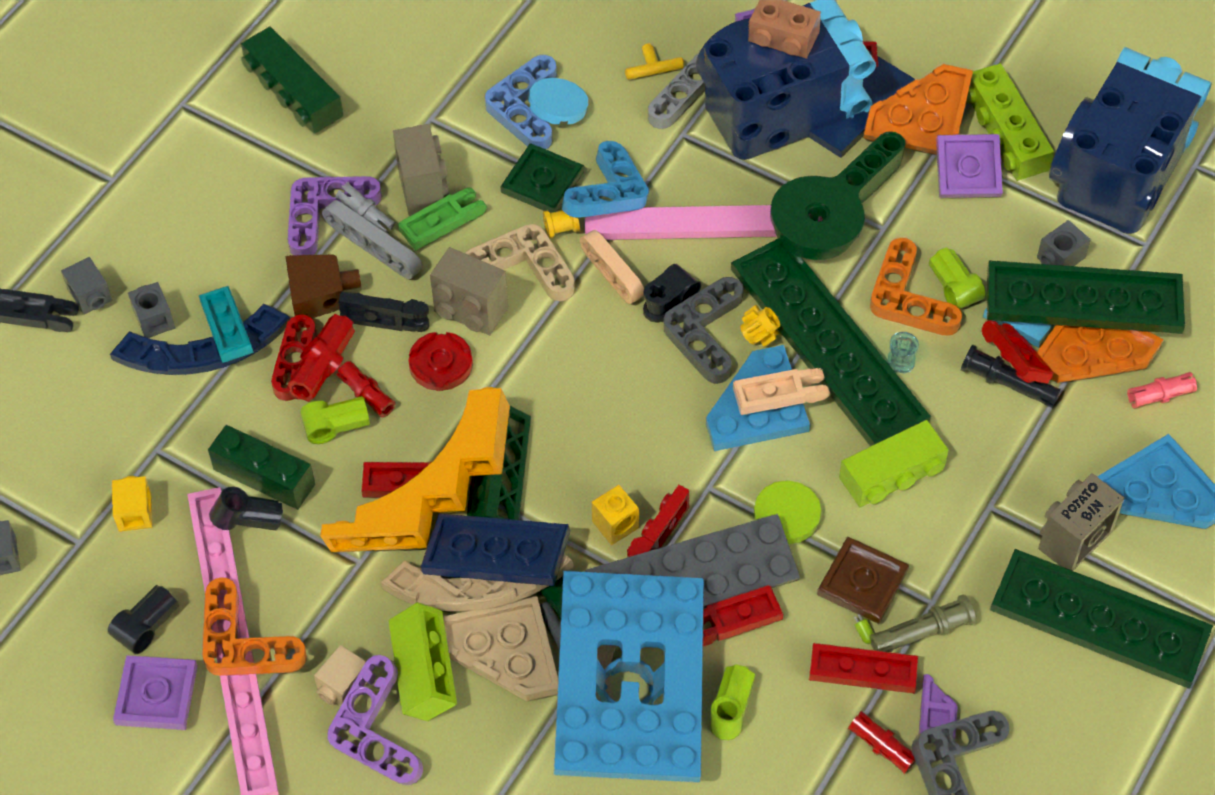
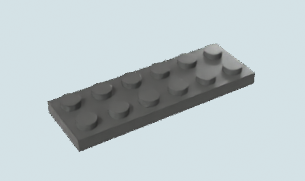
(728, 560)

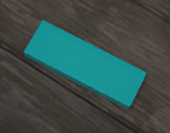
(225, 324)

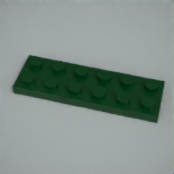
(1085, 297)
(1102, 618)

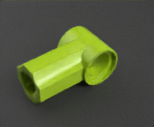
(958, 284)
(325, 420)
(731, 701)

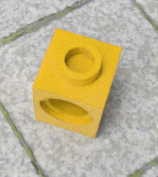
(132, 503)
(615, 514)

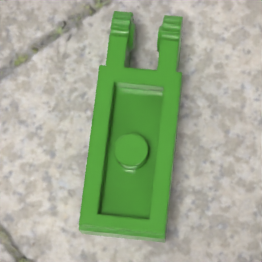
(441, 218)

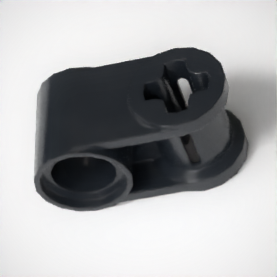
(668, 291)

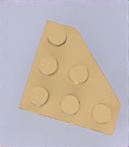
(505, 647)

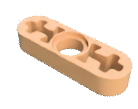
(612, 266)

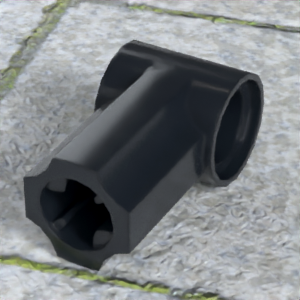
(237, 508)
(137, 627)

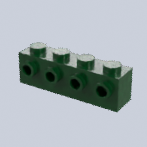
(291, 80)

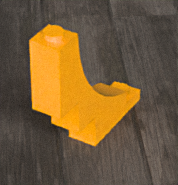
(405, 515)

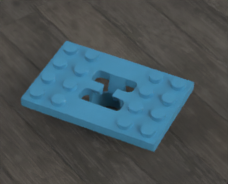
(629, 735)

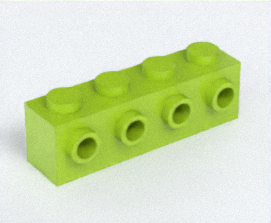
(1004, 113)

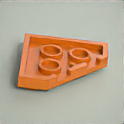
(923, 109)
(1096, 352)

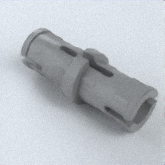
(364, 207)

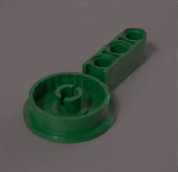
(836, 199)

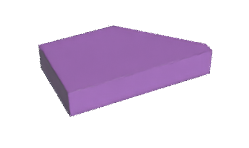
(935, 706)

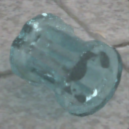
(902, 352)

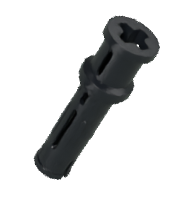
(997, 371)

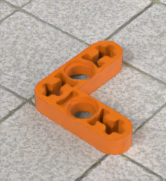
(896, 294)
(237, 648)

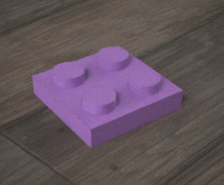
(969, 166)
(155, 692)

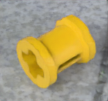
(559, 222)

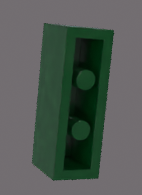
(261, 467)

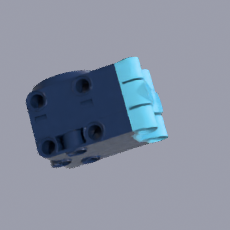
(776, 98)
(1128, 140)

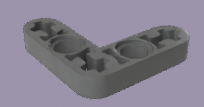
(694, 327)
(948, 749)

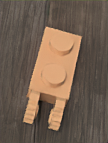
(779, 390)

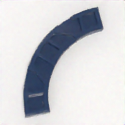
(197, 355)

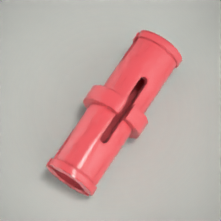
(1162, 390)

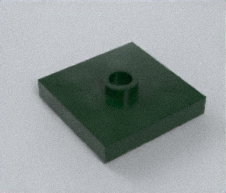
(542, 178)

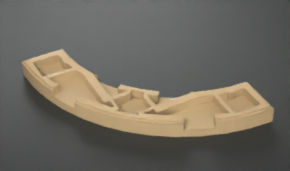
(461, 594)

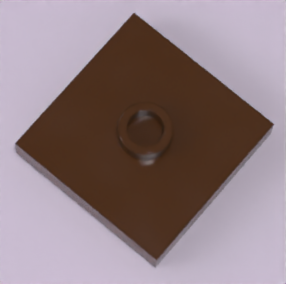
(863, 580)

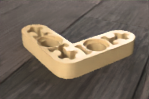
(525, 250)

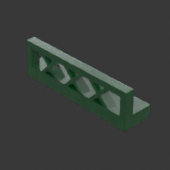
(488, 488)

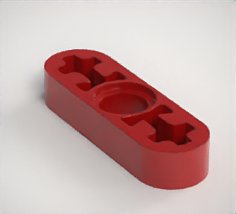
(288, 345)

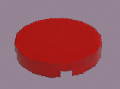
(440, 361)

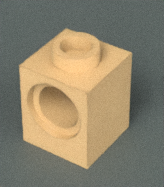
(338, 675)

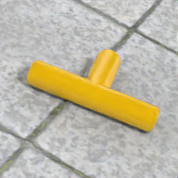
(653, 65)

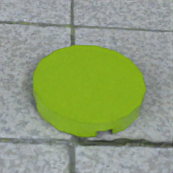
(795, 506)

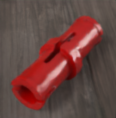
(366, 387)
(882, 742)

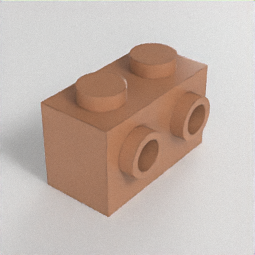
(784, 27)

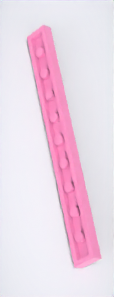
(240, 692)

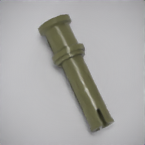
(937, 620)

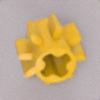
(760, 325)

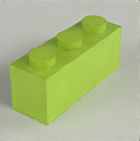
(893, 464)
(422, 662)

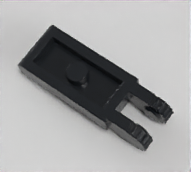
(36, 310)
(384, 312)

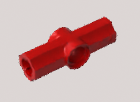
(321, 357)

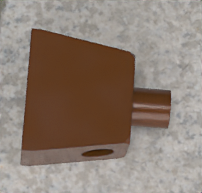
(318, 283)

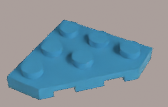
(731, 429)
(1164, 486)

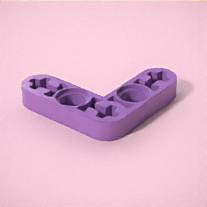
(319, 199)
(361, 723)

